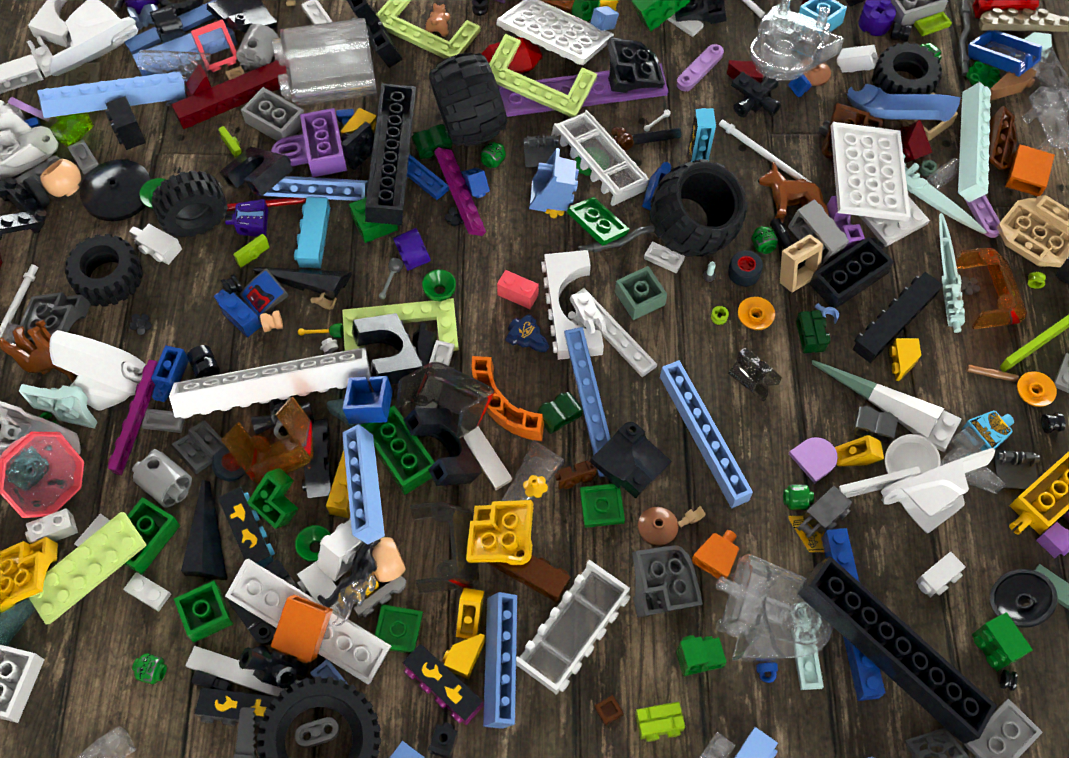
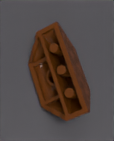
(1002, 139)

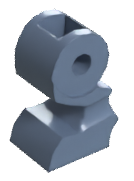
(144, 18)

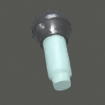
(709, 274)

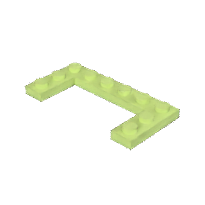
(458, 44)
(566, 104)
(441, 311)

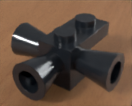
(755, 95)
(264, 423)
(272, 666)

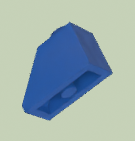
(476, 182)

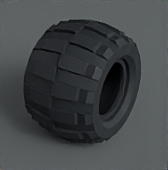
(468, 98)
(714, 191)

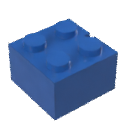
(366, 406)

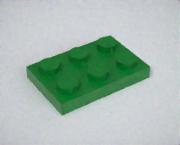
(598, 220)

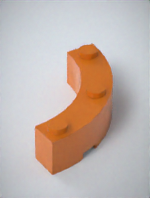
(515, 420)

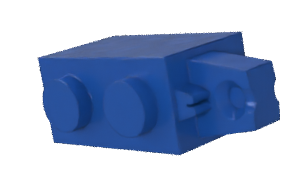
(238, 313)
(168, 371)

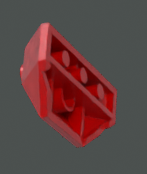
(524, 59)

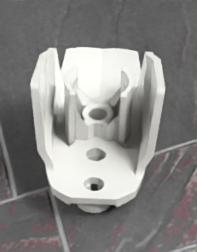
(93, 33)
(22, 145)
(102, 370)
(18, 423)
(936, 493)

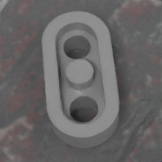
(317, 732)

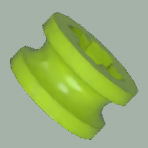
(1036, 280)
(719, 309)

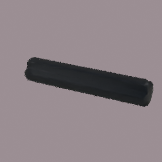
(657, 136)

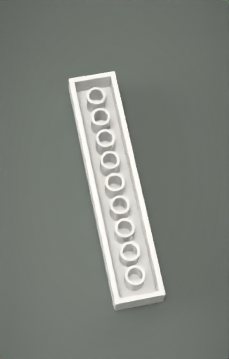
(268, 383)

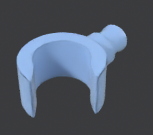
(829, 310)

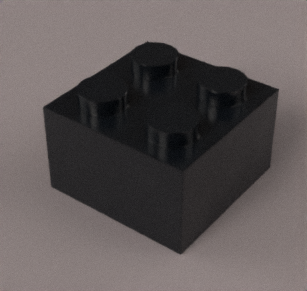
(124, 123)

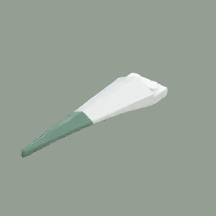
(912, 413)

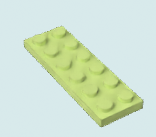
(87, 567)

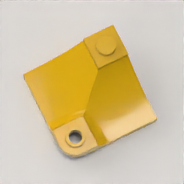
(501, 533)
(24, 570)

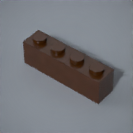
(538, 576)

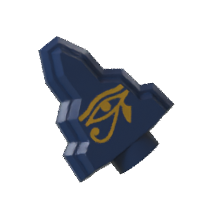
(526, 334)

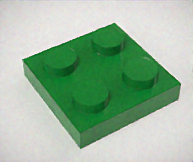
(602, 505)
(399, 628)

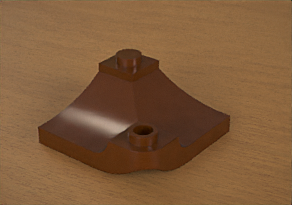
(848, 115)

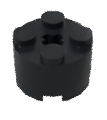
(167, 23)

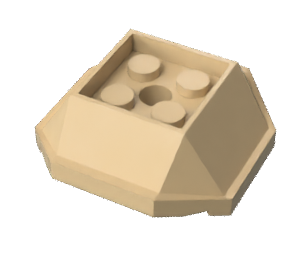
(1037, 231)

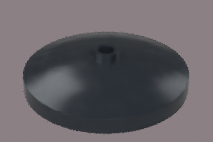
(114, 189)

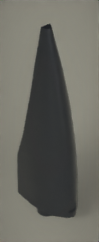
(424, 343)

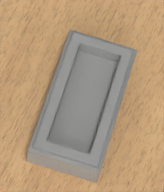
(162, 421)

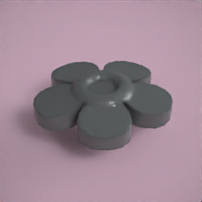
(969, 285)

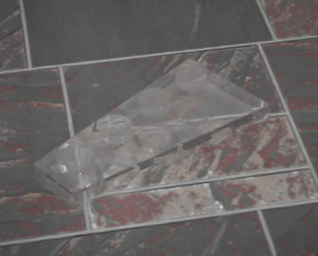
(173, 61)
(537, 462)

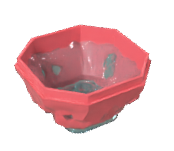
(40, 473)

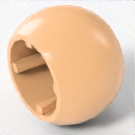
(61, 178)
(388, 561)

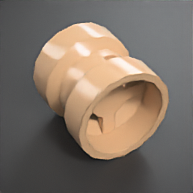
(271, 321)

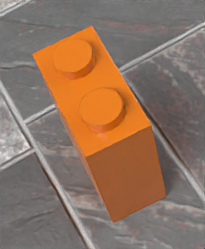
(1030, 170)
(301, 628)

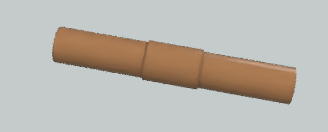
(992, 373)

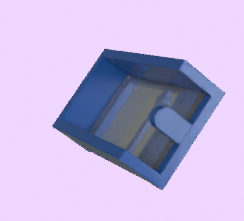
(1005, 52)

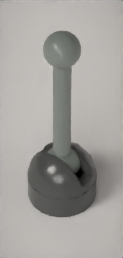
(395, 266)

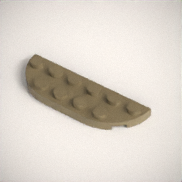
(1023, 20)

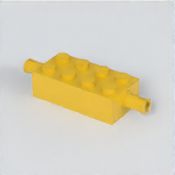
(1043, 500)

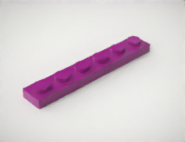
(460, 192)
(131, 425)

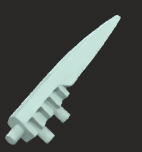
(929, 194)
(951, 280)

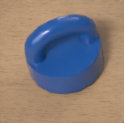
(767, 667)

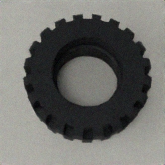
(909, 59)
(189, 203)
(95, 252)

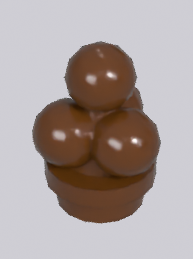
(622, 138)

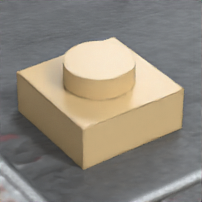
(234, 72)

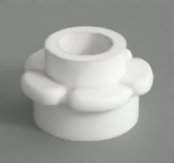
(329, 345)

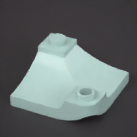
(66, 403)

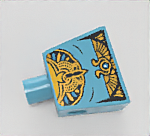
(991, 428)

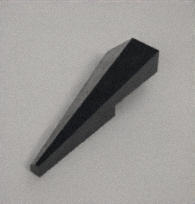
(315, 280)
(204, 548)

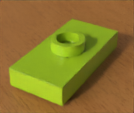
(932, 23)
(231, 142)
(251, 250)

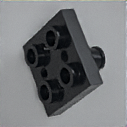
(358, 145)

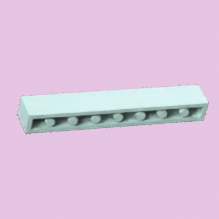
(974, 142)

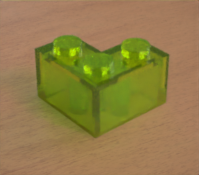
(71, 127)

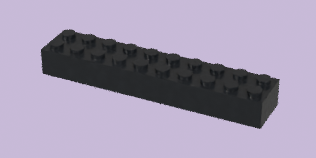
(390, 155)
(897, 650)

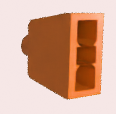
(717, 554)

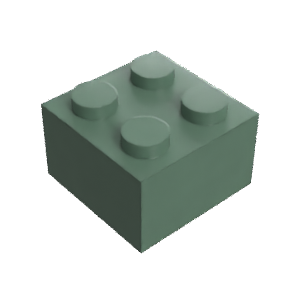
(640, 293)

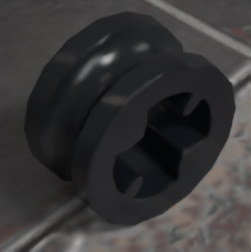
(1008, 680)

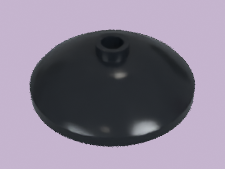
(1023, 587)

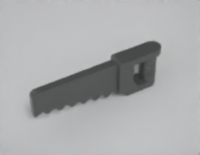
(245, 737)

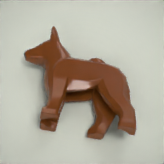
(790, 192)
(30, 357)

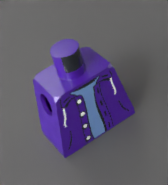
(249, 218)

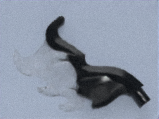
(355, 585)

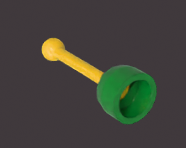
(335, 331)

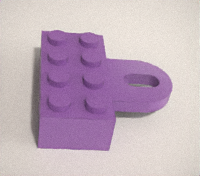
(318, 144)

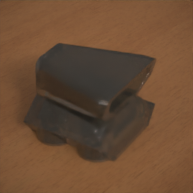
(754, 374)

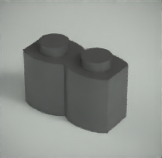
(876, 424)

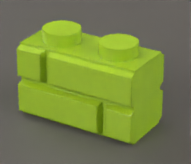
(660, 721)

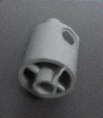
(256, 47)
(162, 478)

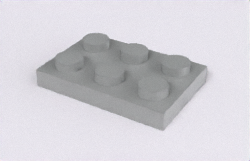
(1006, 734)

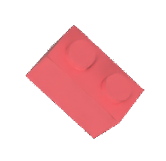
(517, 289)

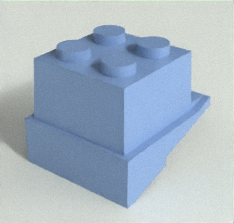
(554, 184)

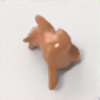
(438, 20)

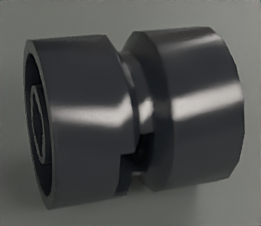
(203, 361)

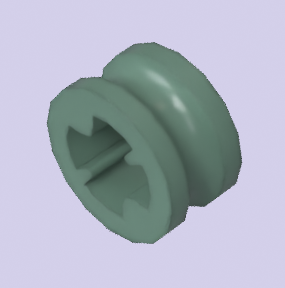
(932, 166)

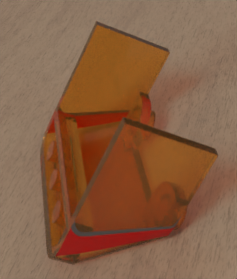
(1010, 303)
(259, 456)

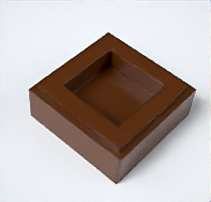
(608, 710)

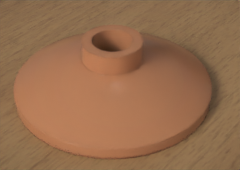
(819, 75)
(656, 534)

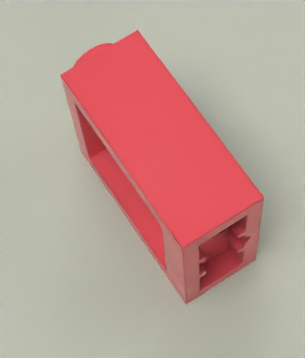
(210, 27)

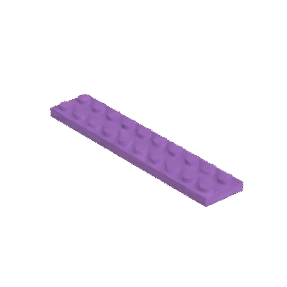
(599, 94)

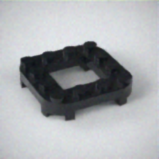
(31, 215)

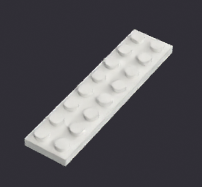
(343, 645)

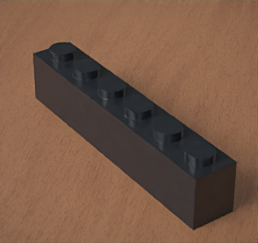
(897, 317)

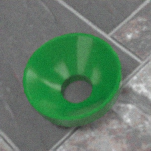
(436, 279)
(306, 538)

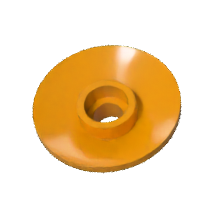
(759, 307)
(1039, 382)

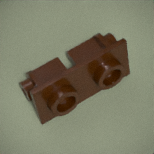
(567, 478)

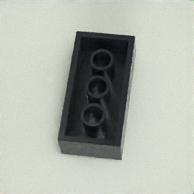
(851, 273)

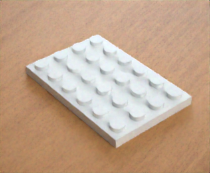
(555, 30)
(869, 172)

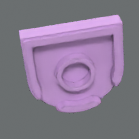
(17, 103)
(815, 457)

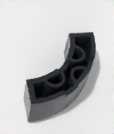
(318, 472)

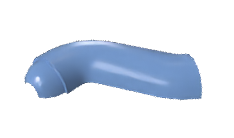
(903, 105)

